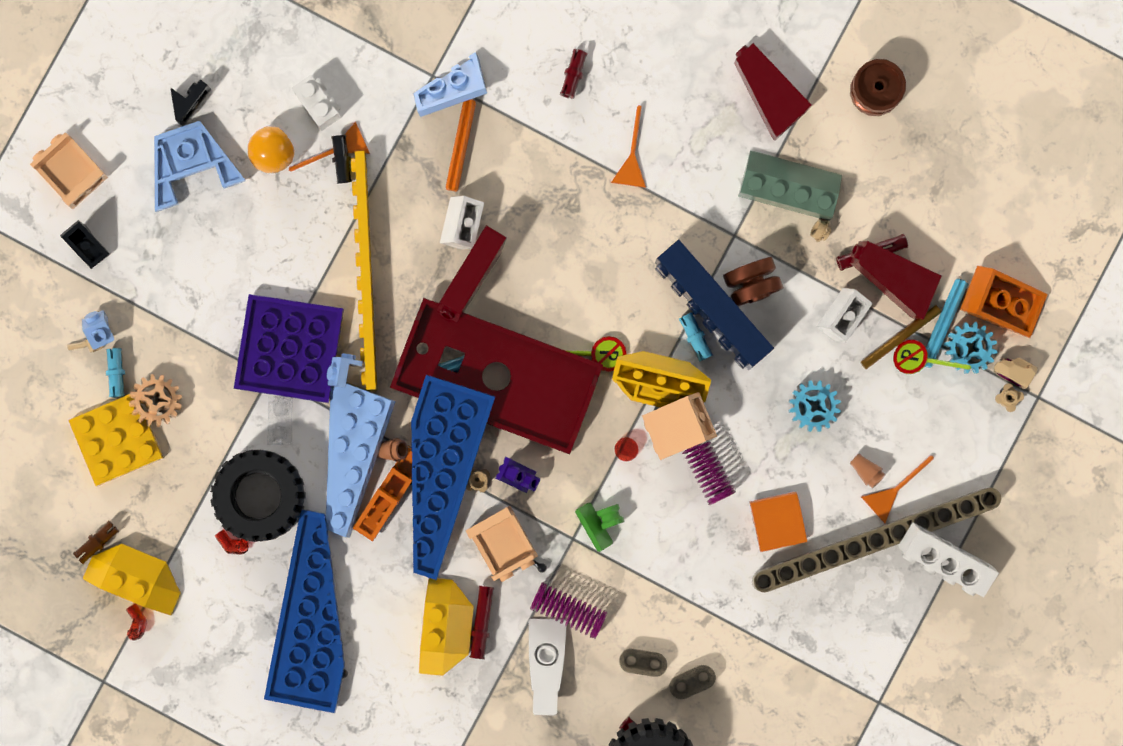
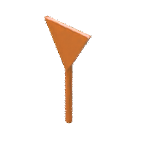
(354, 143)
(630, 172)
(882, 501)

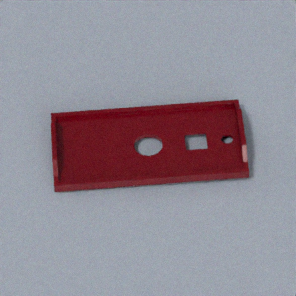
(546, 386)

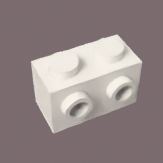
(319, 107)
(462, 222)
(844, 315)

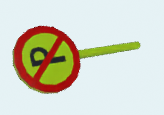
(605, 352)
(912, 357)

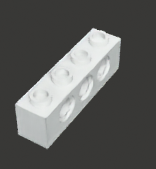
(918, 539)

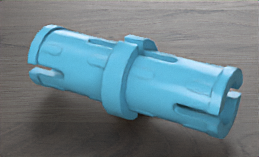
(695, 337)
(115, 372)

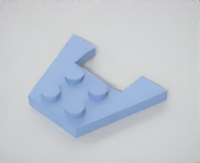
(185, 153)

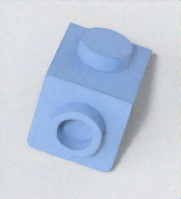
(97, 329)
(339, 368)

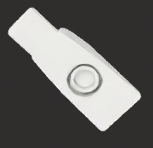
(546, 663)

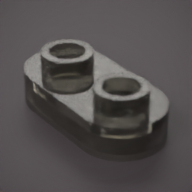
(642, 662)
(692, 681)

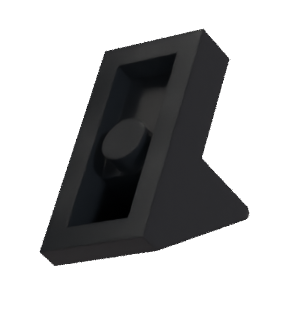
(185, 107)
(84, 244)

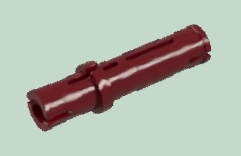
(898, 243)
(481, 624)

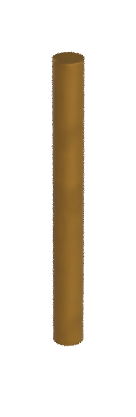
(900, 337)

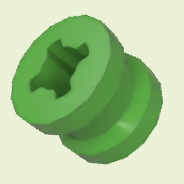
(610, 516)

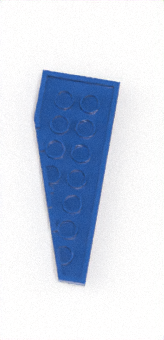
(444, 448)
(308, 642)

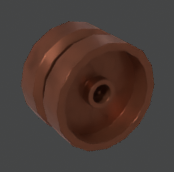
(891, 87)
(753, 282)

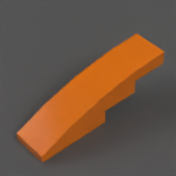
(386, 498)

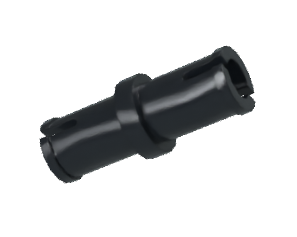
(341, 159)

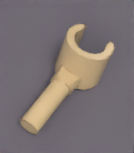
(83, 344)

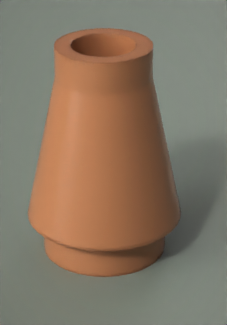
(393, 450)
(867, 470)

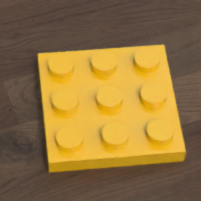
(114, 440)

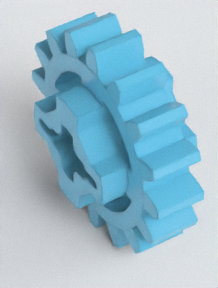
(979, 353)
(808, 414)

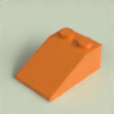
(1003, 301)

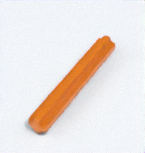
(460, 145)

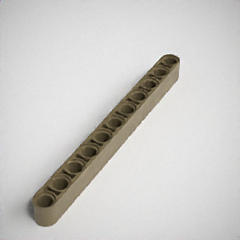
(888, 539)

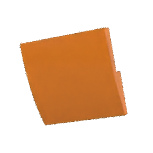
(778, 521)

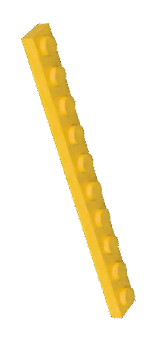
(363, 260)

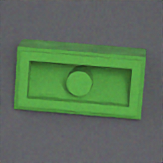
(592, 526)

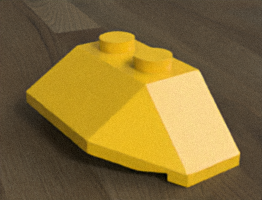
(658, 378)
(134, 578)
(444, 627)

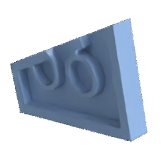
(456, 87)

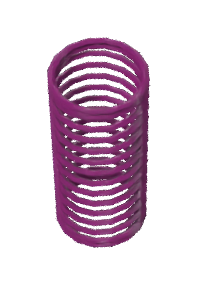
(727, 491)
(598, 623)

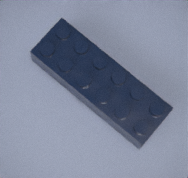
(713, 305)

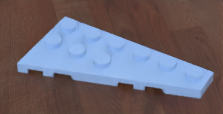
(355, 437)

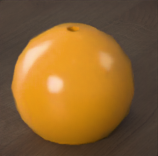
(270, 150)

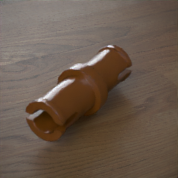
(96, 542)

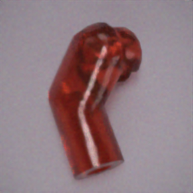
(232, 546)
(138, 624)

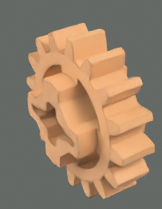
(163, 404)

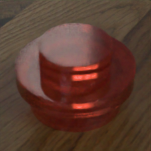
(626, 449)

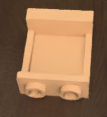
(68, 170)
(679, 426)
(503, 544)

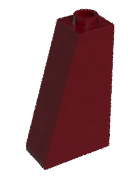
(770, 90)
(471, 274)
(899, 279)

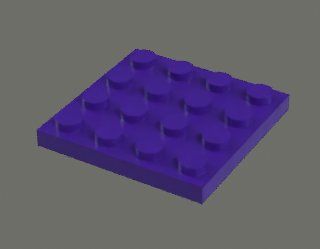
(288, 348)

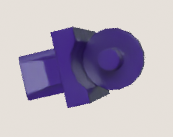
(517, 475)

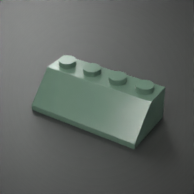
(790, 185)

